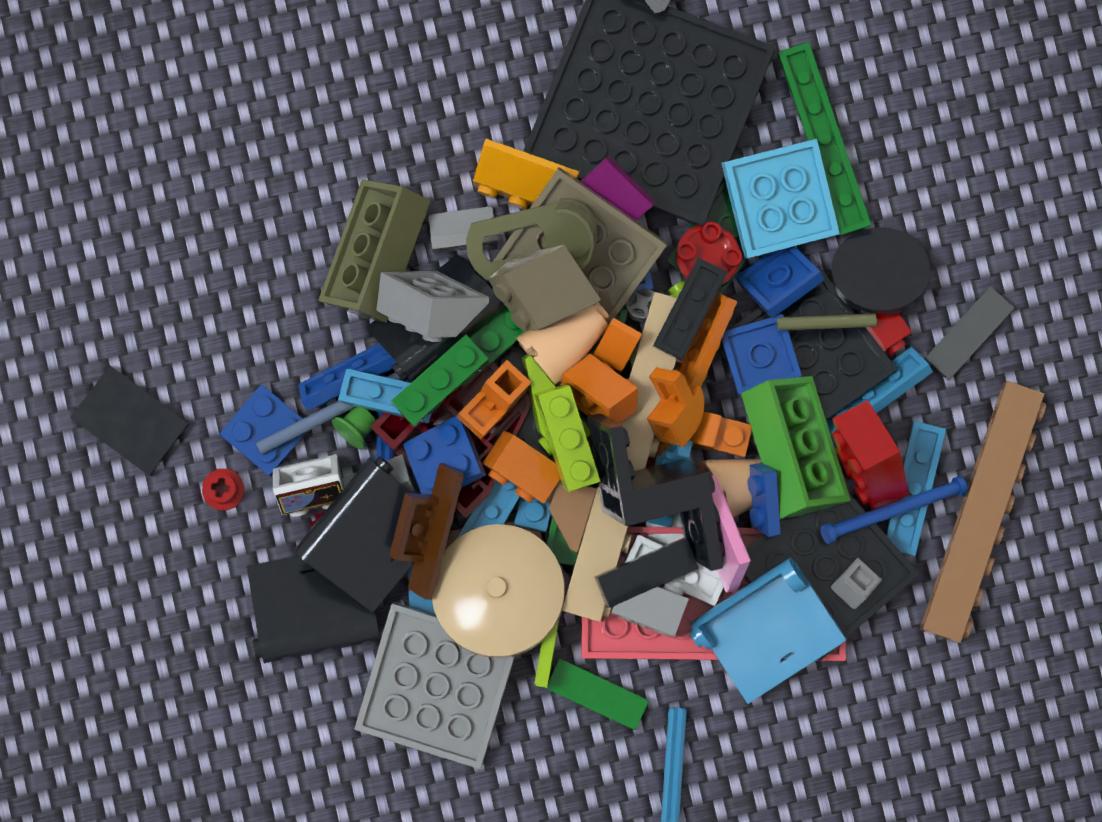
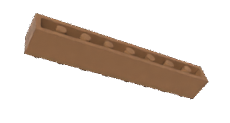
(982, 511)

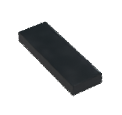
(690, 309)
(646, 572)

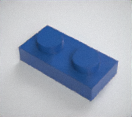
(765, 504)

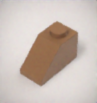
(571, 512)

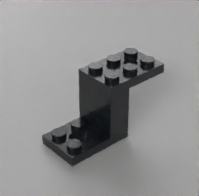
(656, 491)

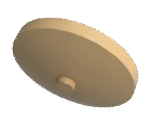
(498, 591)

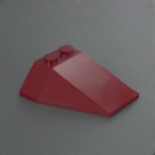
(397, 430)

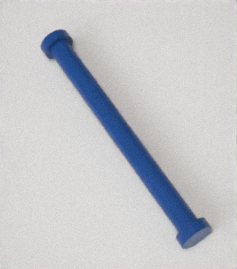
(956, 487)

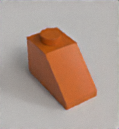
(617, 345)

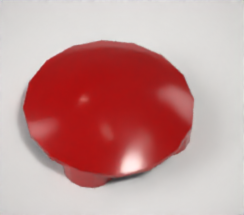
(710, 244)

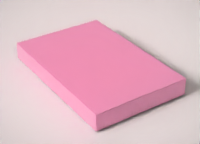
(736, 556)

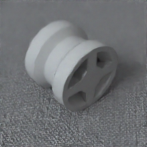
(639, 300)

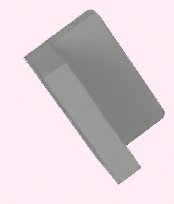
(451, 229)

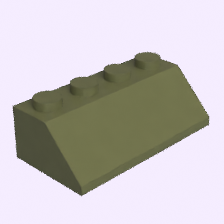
(374, 241)

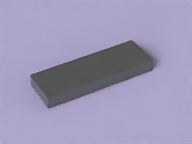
(969, 333)

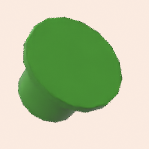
(355, 426)

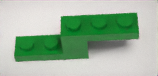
(457, 368)

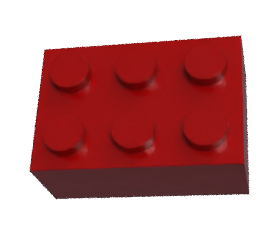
(869, 457)

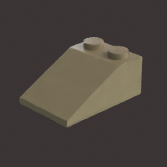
(542, 287)

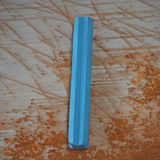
(673, 764)

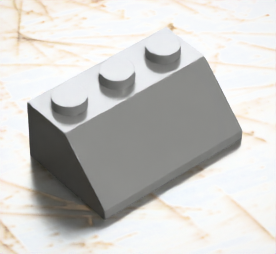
(428, 303)

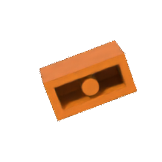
(601, 389)
(523, 467)

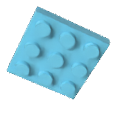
(780, 198)

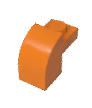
(494, 400)
(679, 410)
(722, 435)

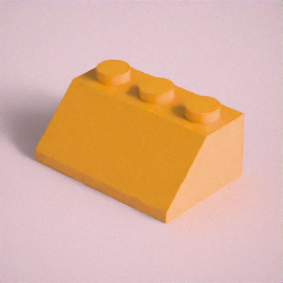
(513, 174)

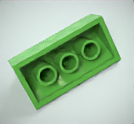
(796, 444)

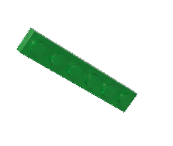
(820, 124)

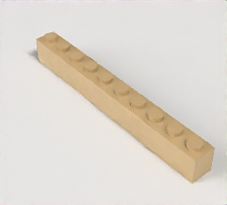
(603, 535)

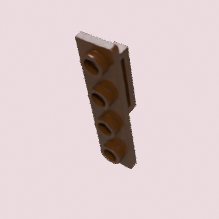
(425, 529)

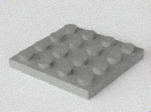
(432, 690)

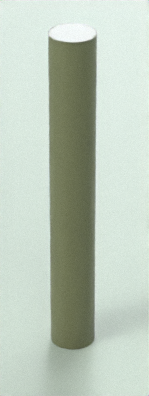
(826, 322)

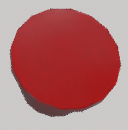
(223, 489)

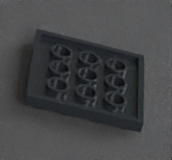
(841, 360)
(826, 562)

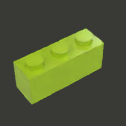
(567, 437)

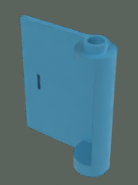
(765, 623)

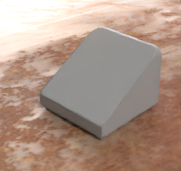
(856, 583)

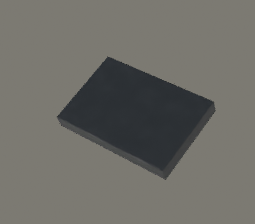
(130, 420)

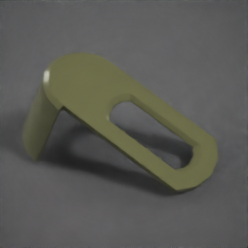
(562, 223)

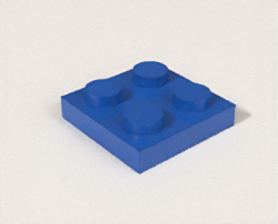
(779, 279)
(759, 354)
(258, 419)
(445, 444)

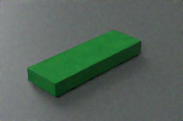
(597, 694)

